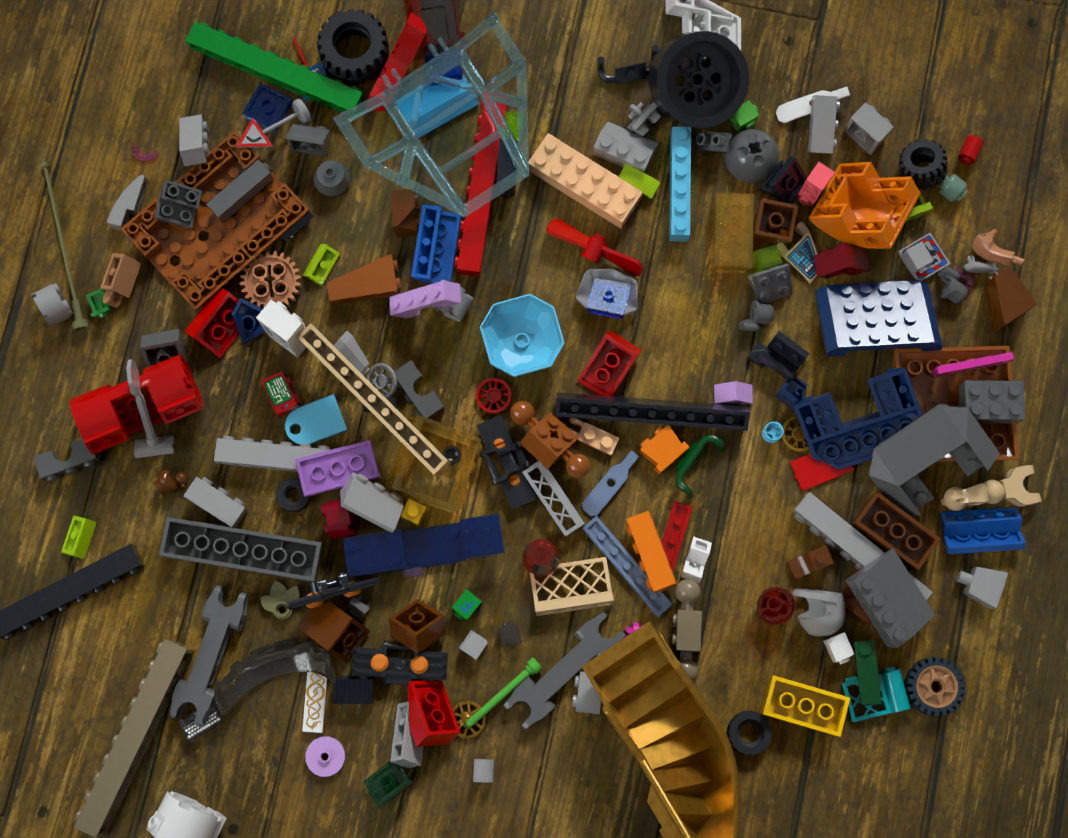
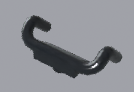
(626, 73)

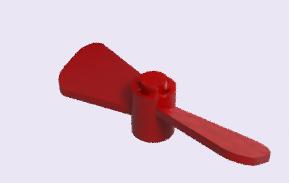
(593, 247)

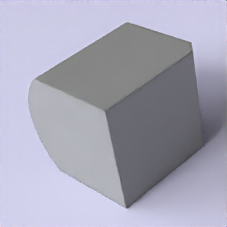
(473, 644)
(483, 770)

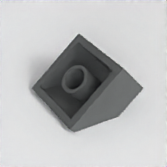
(309, 140)
(162, 346)

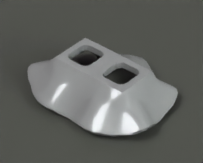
(609, 274)

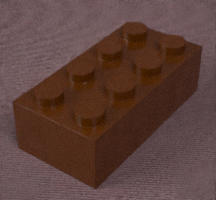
(895, 529)

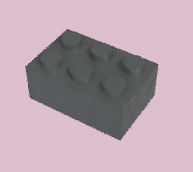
(994, 401)

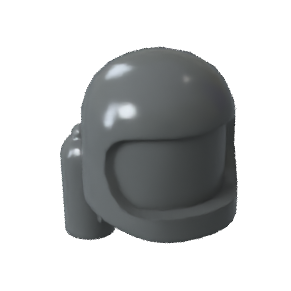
(953, 289)
(759, 314)

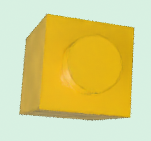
(413, 512)

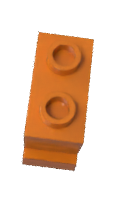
(663, 448)

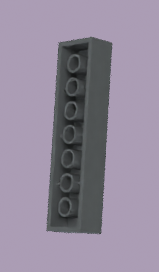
(241, 549)

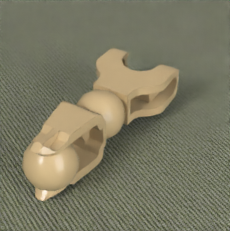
(994, 491)

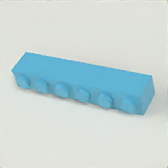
(680, 184)

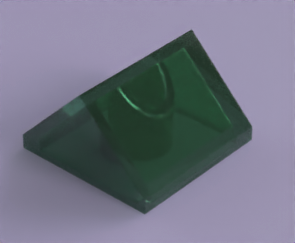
(387, 783)

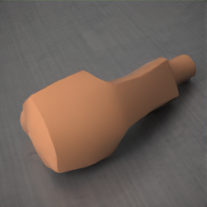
(985, 248)

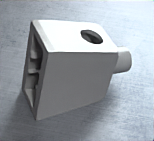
(983, 585)

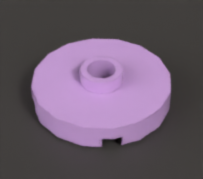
(335, 752)

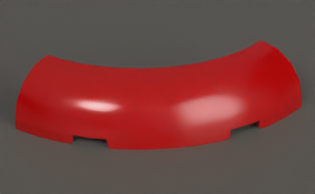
(401, 55)

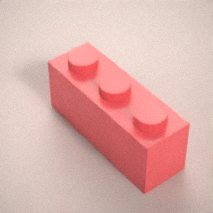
(815, 185)

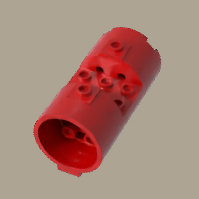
(112, 415)

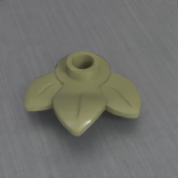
(278, 597)

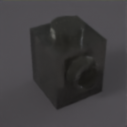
(510, 634)

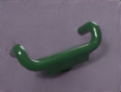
(691, 460)

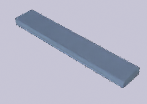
(625, 565)

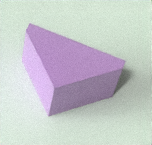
(733, 393)

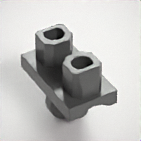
(713, 141)

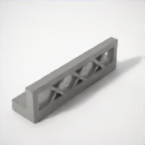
(561, 498)

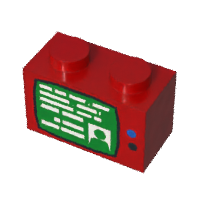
(280, 393)

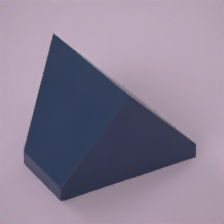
(245, 320)
(792, 392)

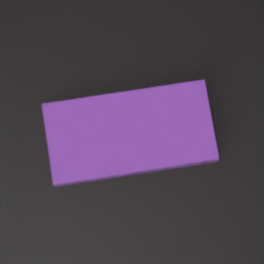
(332, 468)

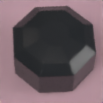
(452, 454)

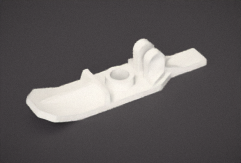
(800, 107)

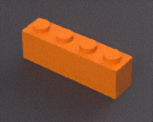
(651, 551)

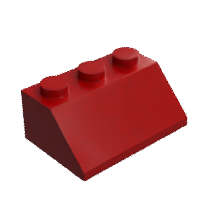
(214, 324)

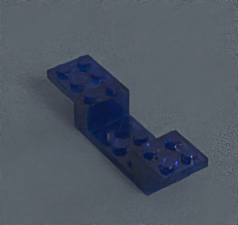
(423, 547)

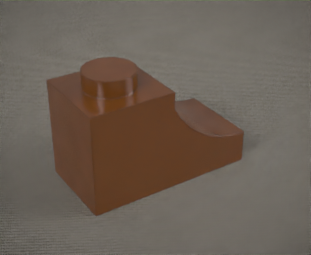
(810, 562)

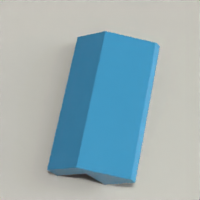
(434, 101)

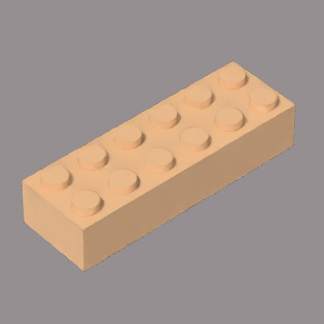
(584, 180)

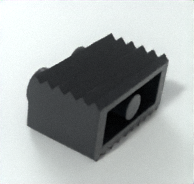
(353, 691)

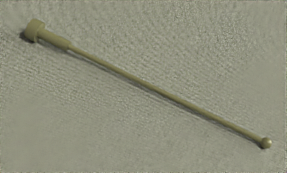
(79, 324)

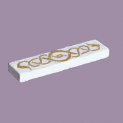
(314, 703)

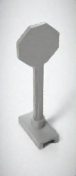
(152, 444)

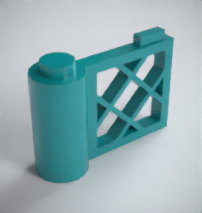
(892, 691)

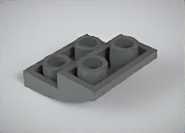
(177, 204)

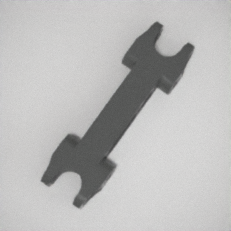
(220, 624)
(538, 694)

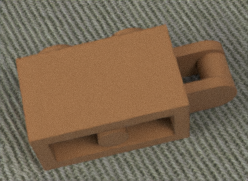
(119, 279)

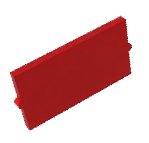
(813, 472)

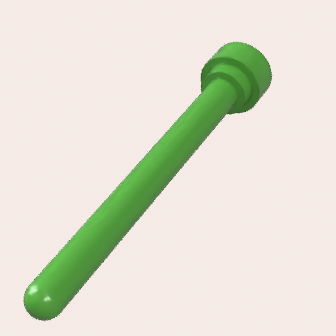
(531, 668)

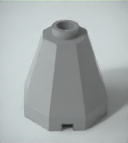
(351, 351)

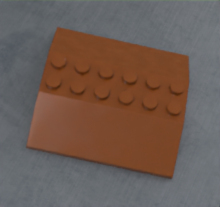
(945, 389)

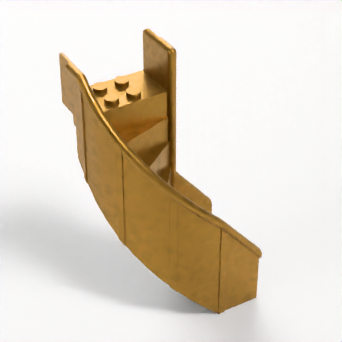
(670, 736)

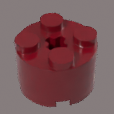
(340, 521)

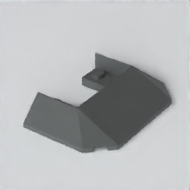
(923, 443)

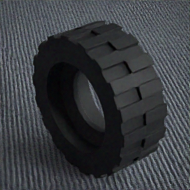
(764, 733)

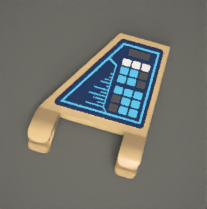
(802, 254)

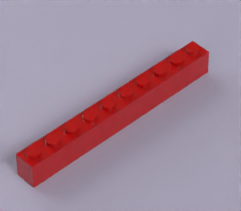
(483, 177)

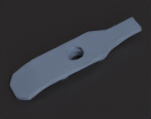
(602, 492)

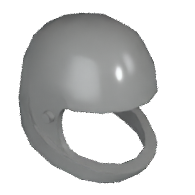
(824, 613)

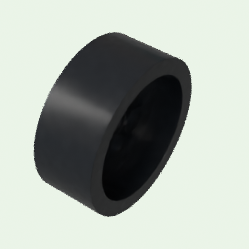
(724, 95)

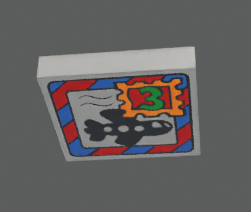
(940, 260)

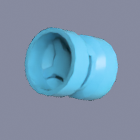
(775, 430)

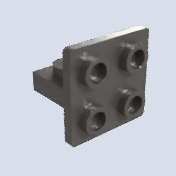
(771, 283)

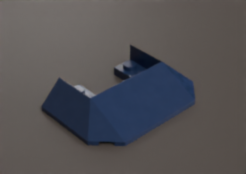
(854, 440)

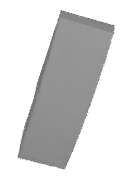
(128, 203)

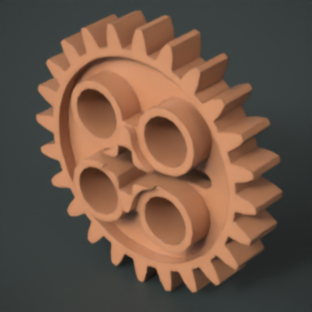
(288, 278)

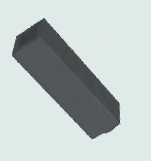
(240, 191)

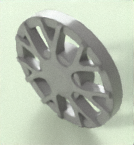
(382, 380)

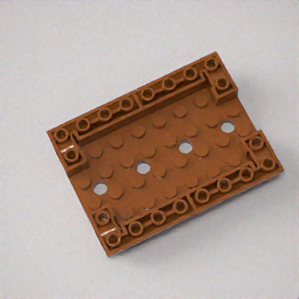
(231, 244)

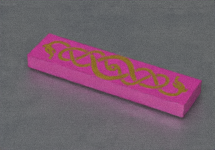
(973, 364)

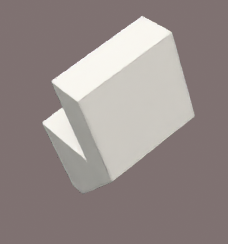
(696, 559)

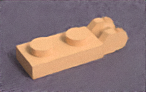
(595, 437)

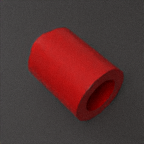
(970, 150)

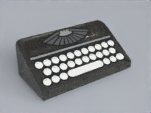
(193, 731)

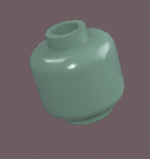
(953, 188)

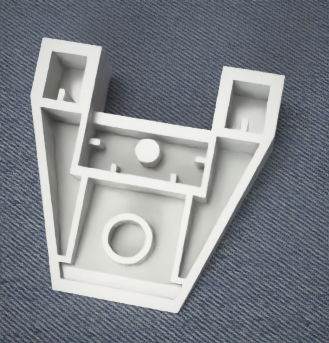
(705, 16)

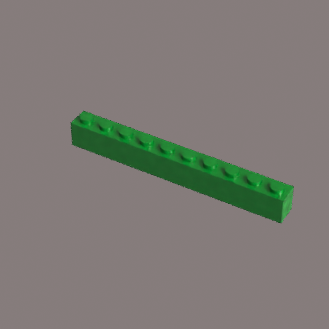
(273, 68)

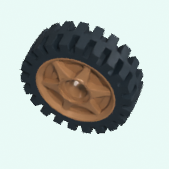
(950, 686)

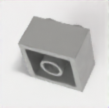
(868, 128)

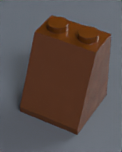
(1006, 298)
(334, 629)

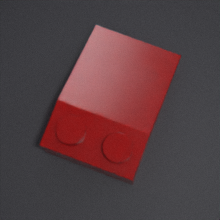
(609, 364)
(431, 714)

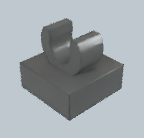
(357, 608)

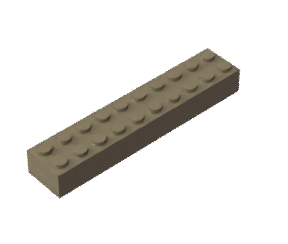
(133, 739)

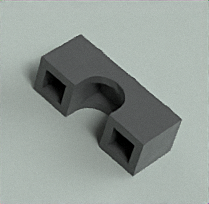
(427, 405)
(51, 467)

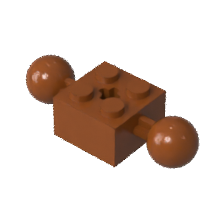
(549, 440)

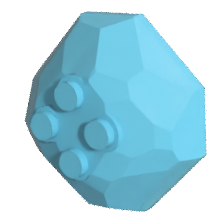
(522, 335)

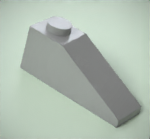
(403, 748)

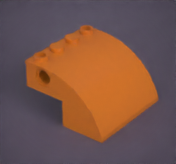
(864, 207)

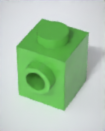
(745, 117)

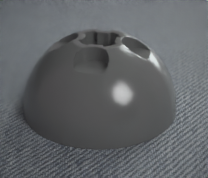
(747, 163)

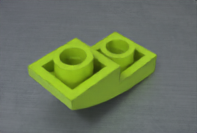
(639, 180)

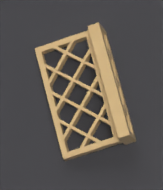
(576, 602)

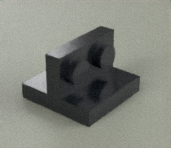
(785, 181)
(783, 355)

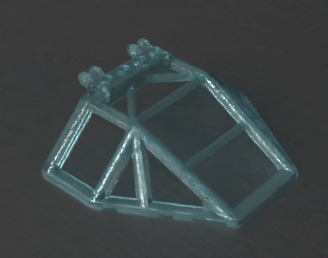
(414, 85)

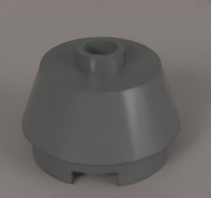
(332, 178)

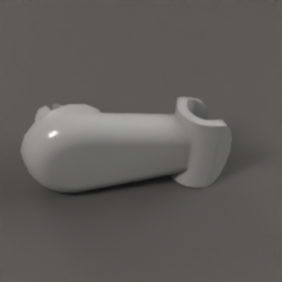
(978, 267)

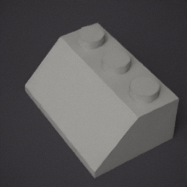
(624, 147)
(371, 501)

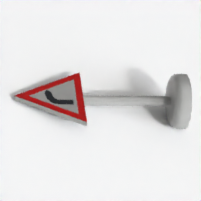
(255, 137)

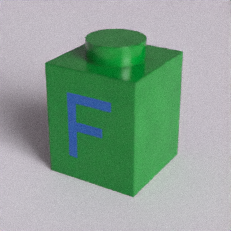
(466, 605)

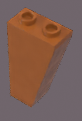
(366, 283)

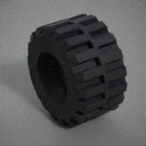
(924, 152)

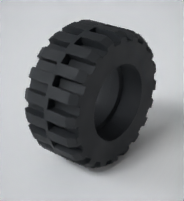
(353, 24)

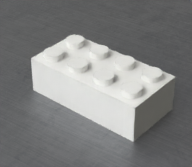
(282, 326)

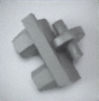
(648, 112)

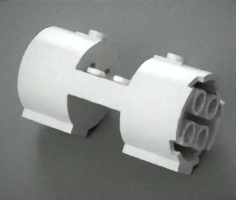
(184, 818)

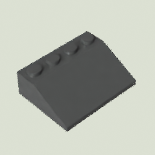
(890, 599)

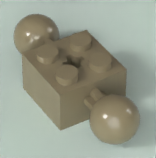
(688, 625)

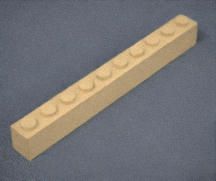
(373, 399)

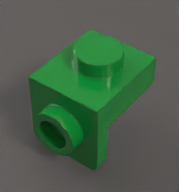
(97, 305)

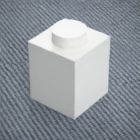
(839, 648)

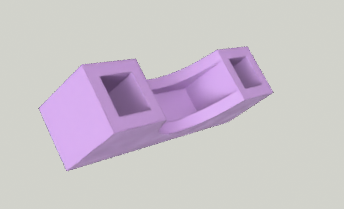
(433, 295)

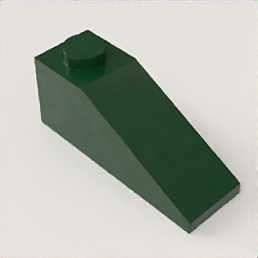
(867, 672)

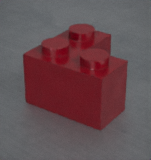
(841, 260)

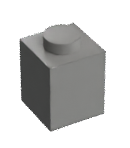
(918, 258)

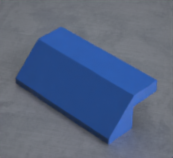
(436, 245)
(982, 530)

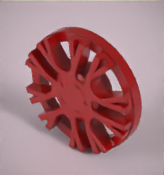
(493, 395)

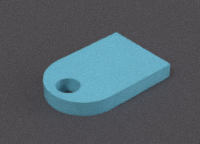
(317, 421)

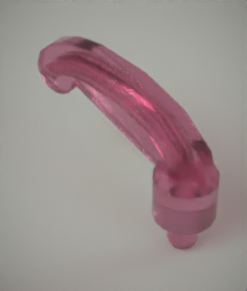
(142, 155)
(966, 277)

